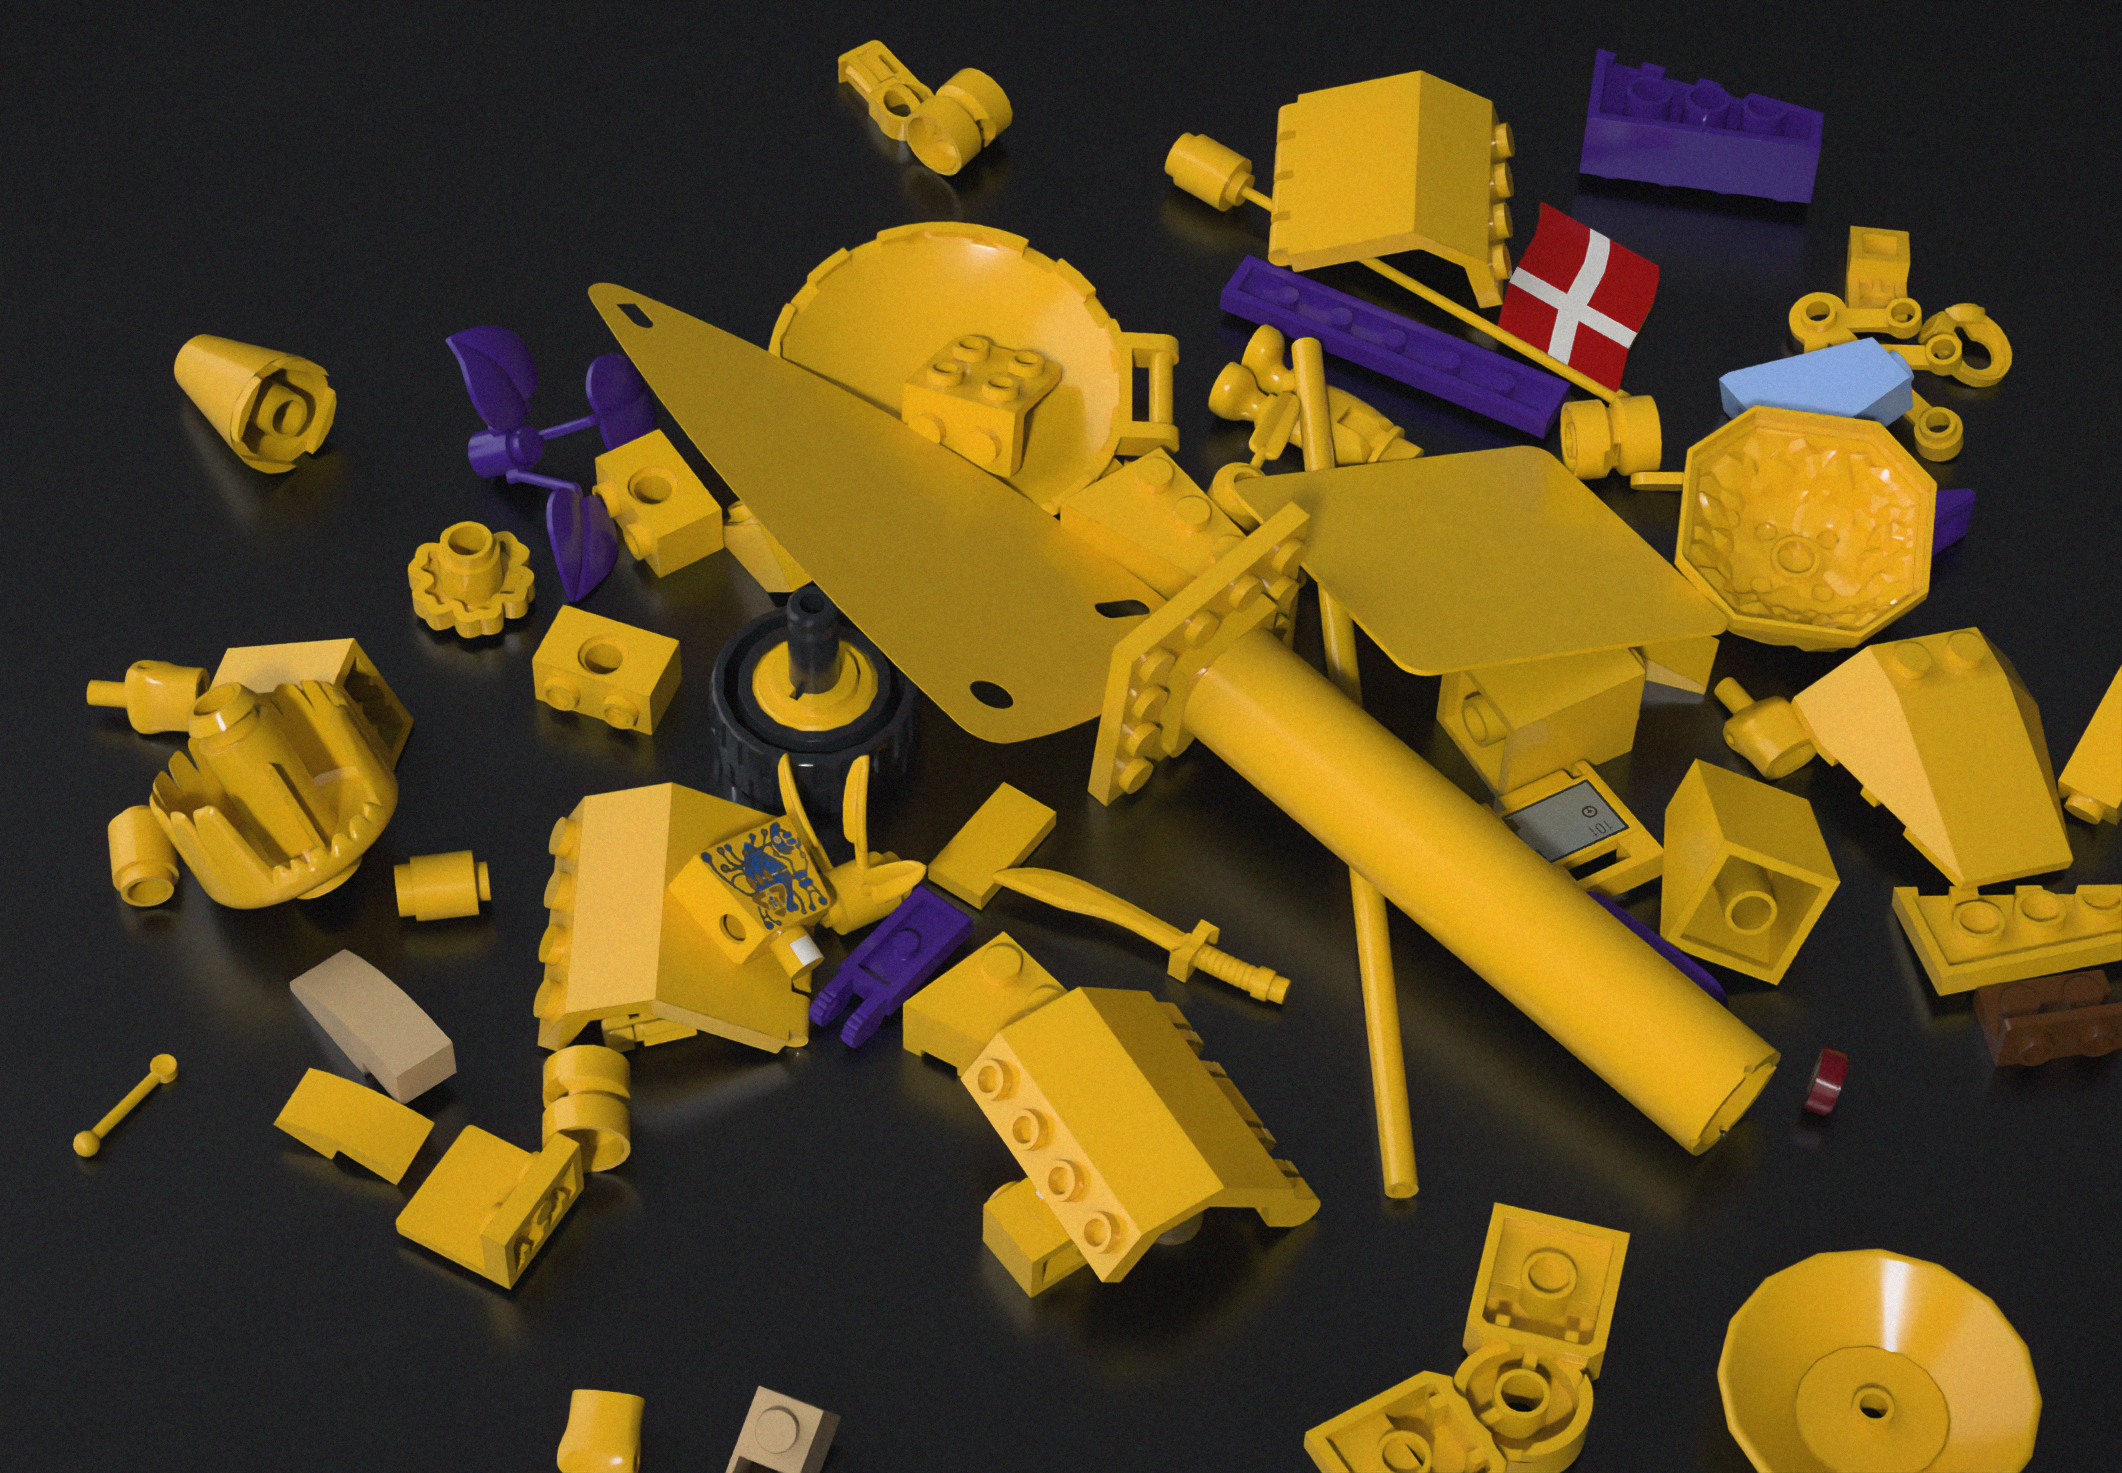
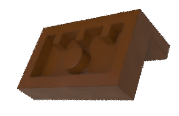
(2049, 1018)

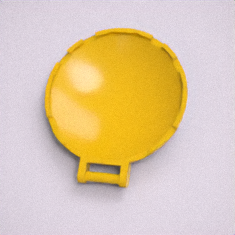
(900, 299)

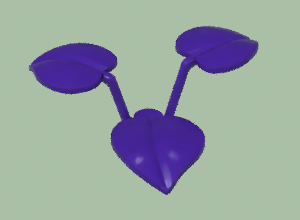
(499, 381)

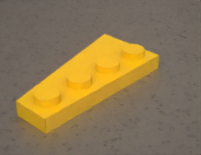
(2009, 938)

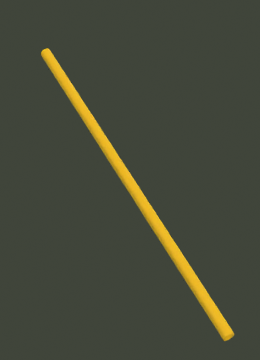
(1368, 903)

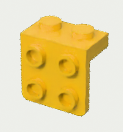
(977, 400)

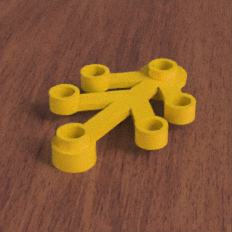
(1839, 329)

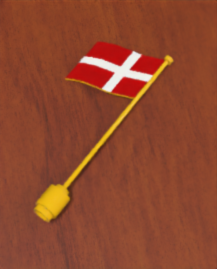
(1566, 305)

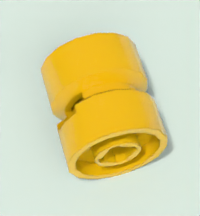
(958, 121)
(1612, 437)
(587, 1102)

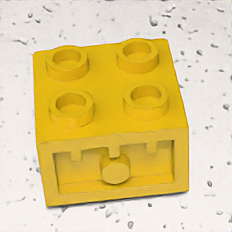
(494, 1202)

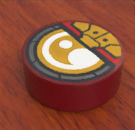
(1826, 1081)

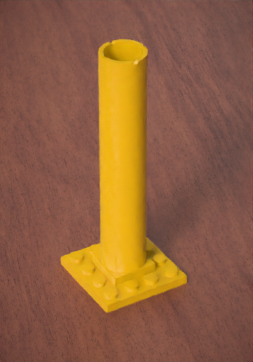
(1221, 674)

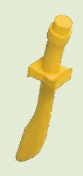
(1185, 949)

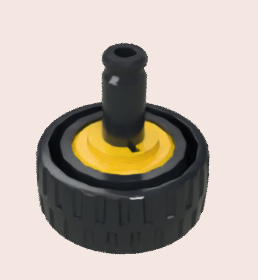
(815, 690)

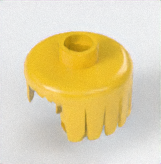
(276, 795)

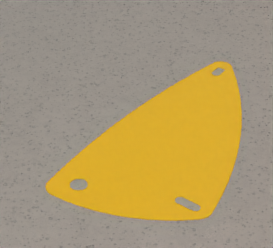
(896, 529)

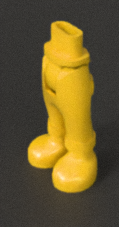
(1357, 429)

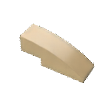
(376, 1025)

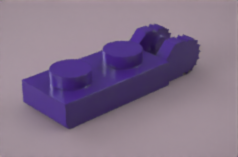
(892, 963)

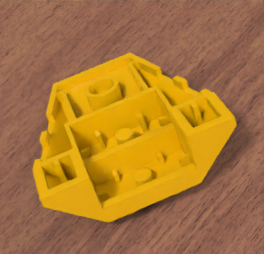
(1950, 749)

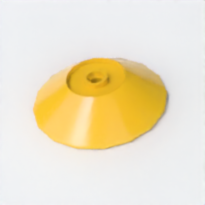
(1881, 1338)

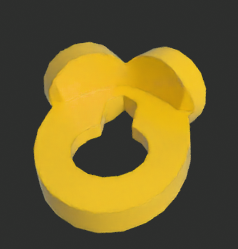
(1979, 329)

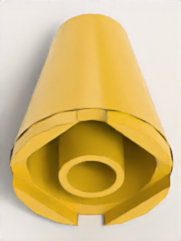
(258, 399)

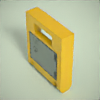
(1578, 820)

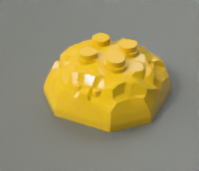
(1806, 527)

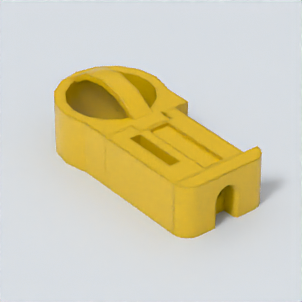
(883, 84)

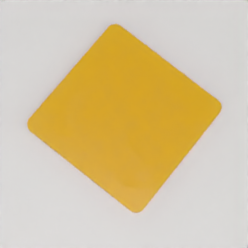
(1482, 560)

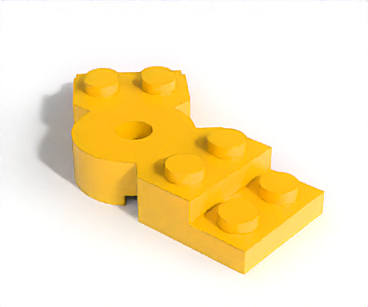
(1530, 1340)

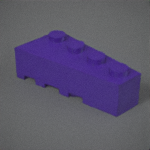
(1697, 135)

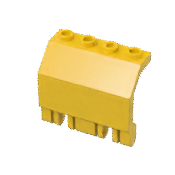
(1128, 1124)

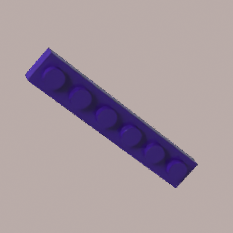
(1396, 346)

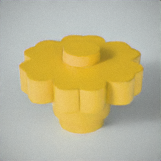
(471, 580)

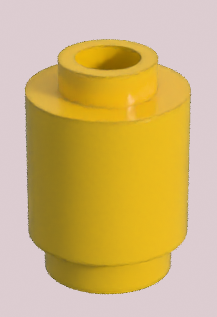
(142, 857)
(441, 886)

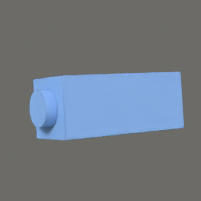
(1840, 380)

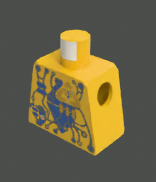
(757, 896)

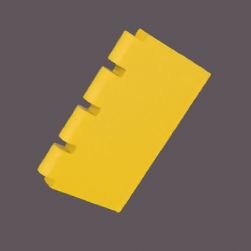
(1393, 173)
(630, 946)

